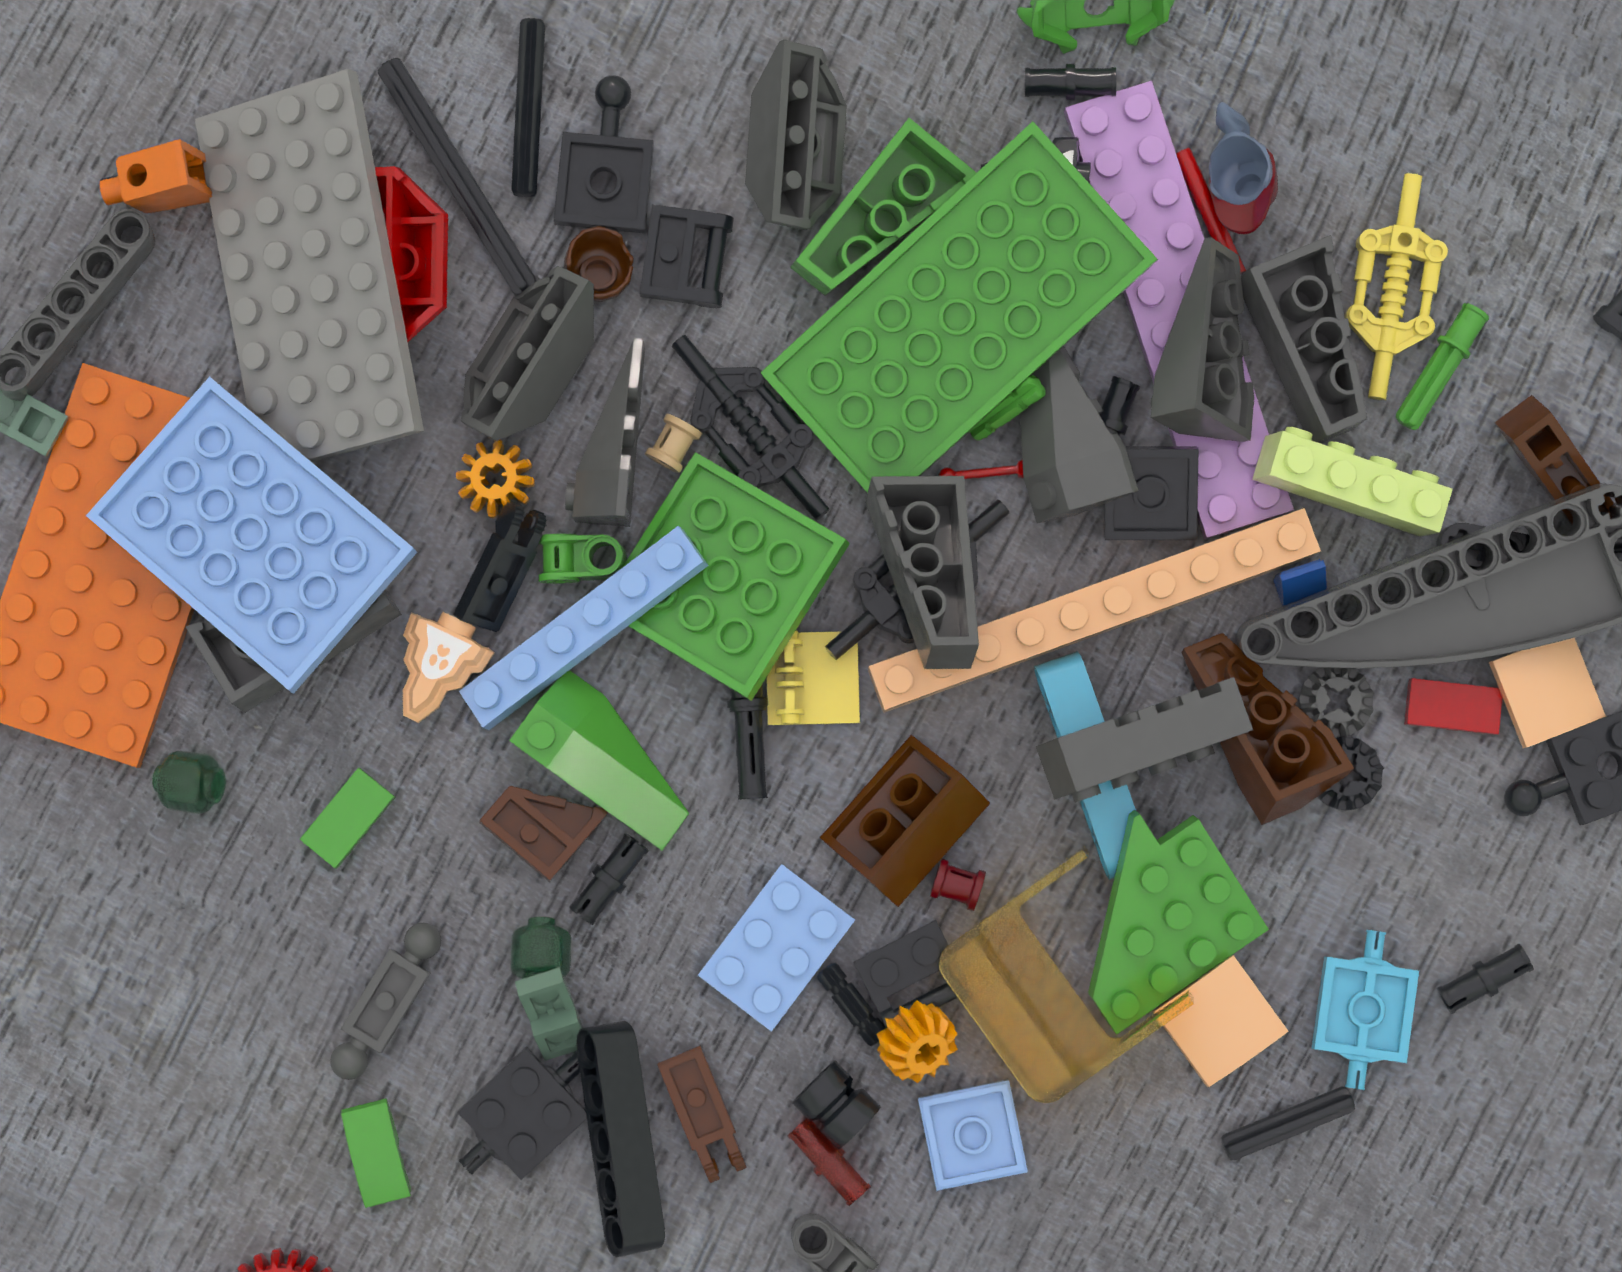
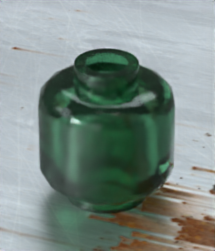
(189, 782)
(540, 948)

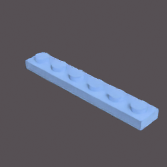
(583, 628)

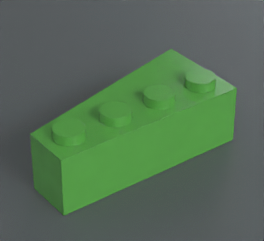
(887, 202)

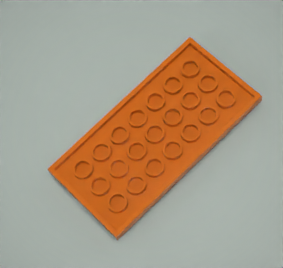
(80, 618)

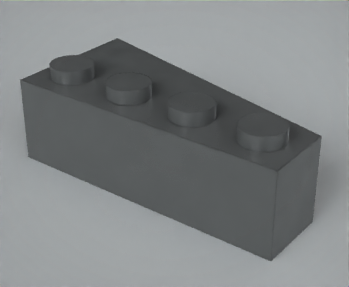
(929, 558)

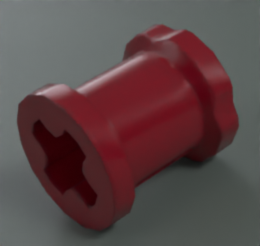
(958, 884)

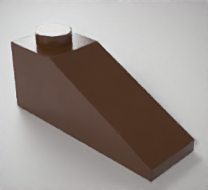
(1547, 452)

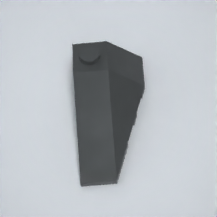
(1201, 370)

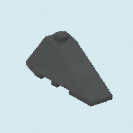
(1067, 448)
(607, 468)

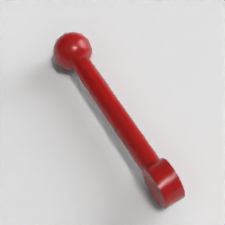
(985, 472)

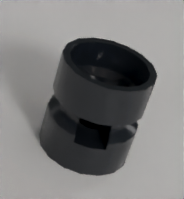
(836, 1105)

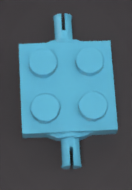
(1365, 1009)

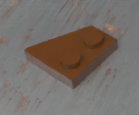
(541, 828)

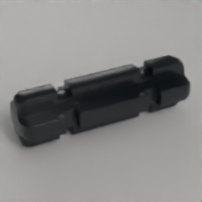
(851, 1003)

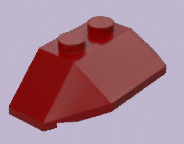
(417, 246)

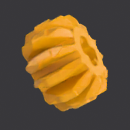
(495, 462)
(917, 1041)

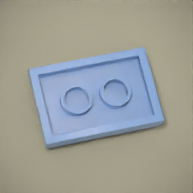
(776, 947)

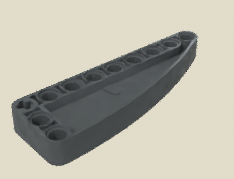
(1506, 605)

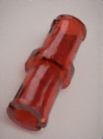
(829, 1161)

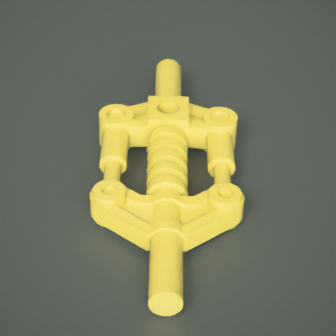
(1402, 242)

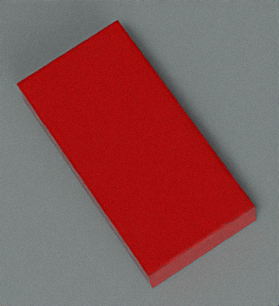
(1453, 706)

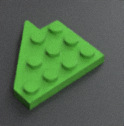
(1167, 920)

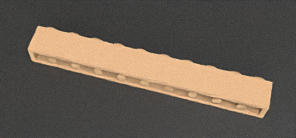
(1105, 606)

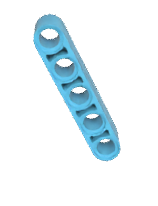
(1073, 708)

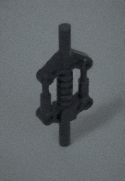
(779, 462)
(884, 607)

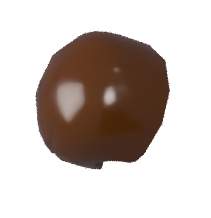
(602, 259)

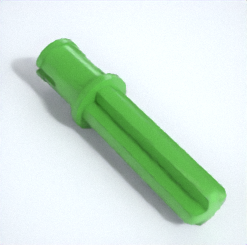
(1441, 366)

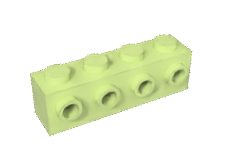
(1353, 483)

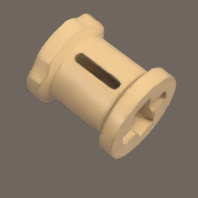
(673, 443)

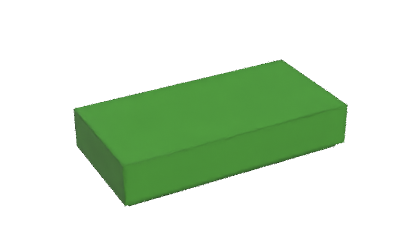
(347, 818)

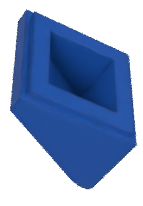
(1301, 581)

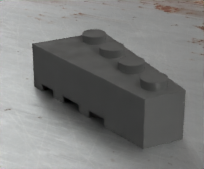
(1307, 337)
(246, 681)
(1143, 740)

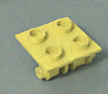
(812, 685)

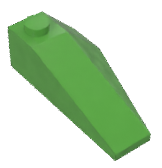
(592, 749)

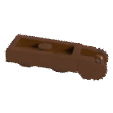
(700, 1108)

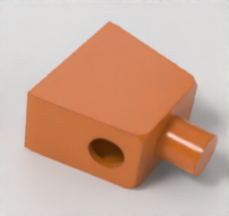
(158, 178)

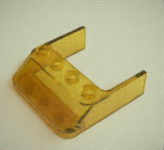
(1030, 1005)

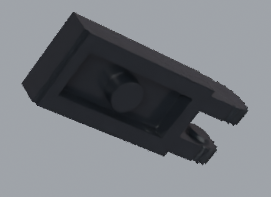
(501, 568)

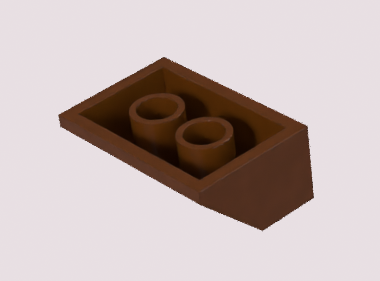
(905, 820)

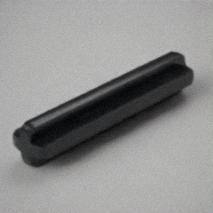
(1288, 1123)

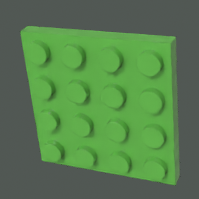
(758, 582)

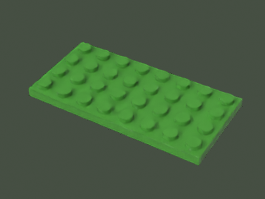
(960, 313)

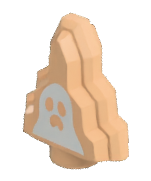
(439, 661)

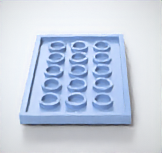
(251, 534)

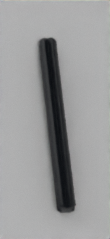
(456, 175)

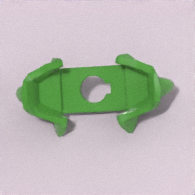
(1054, 18)

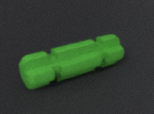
(1016, 402)

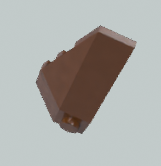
(1286, 754)

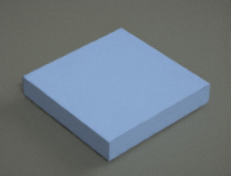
(972, 1134)

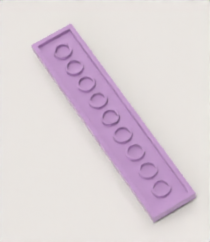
(1143, 183)

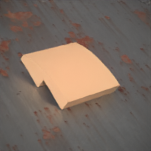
(1547, 691)
(1225, 1022)

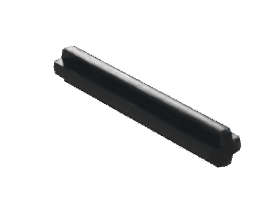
(528, 107)

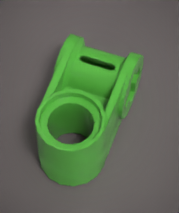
(576, 558)

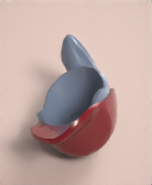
(1241, 174)

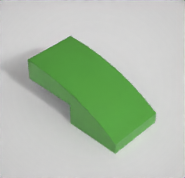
(375, 1153)

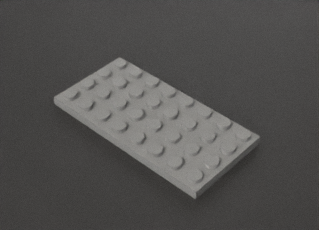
(310, 268)

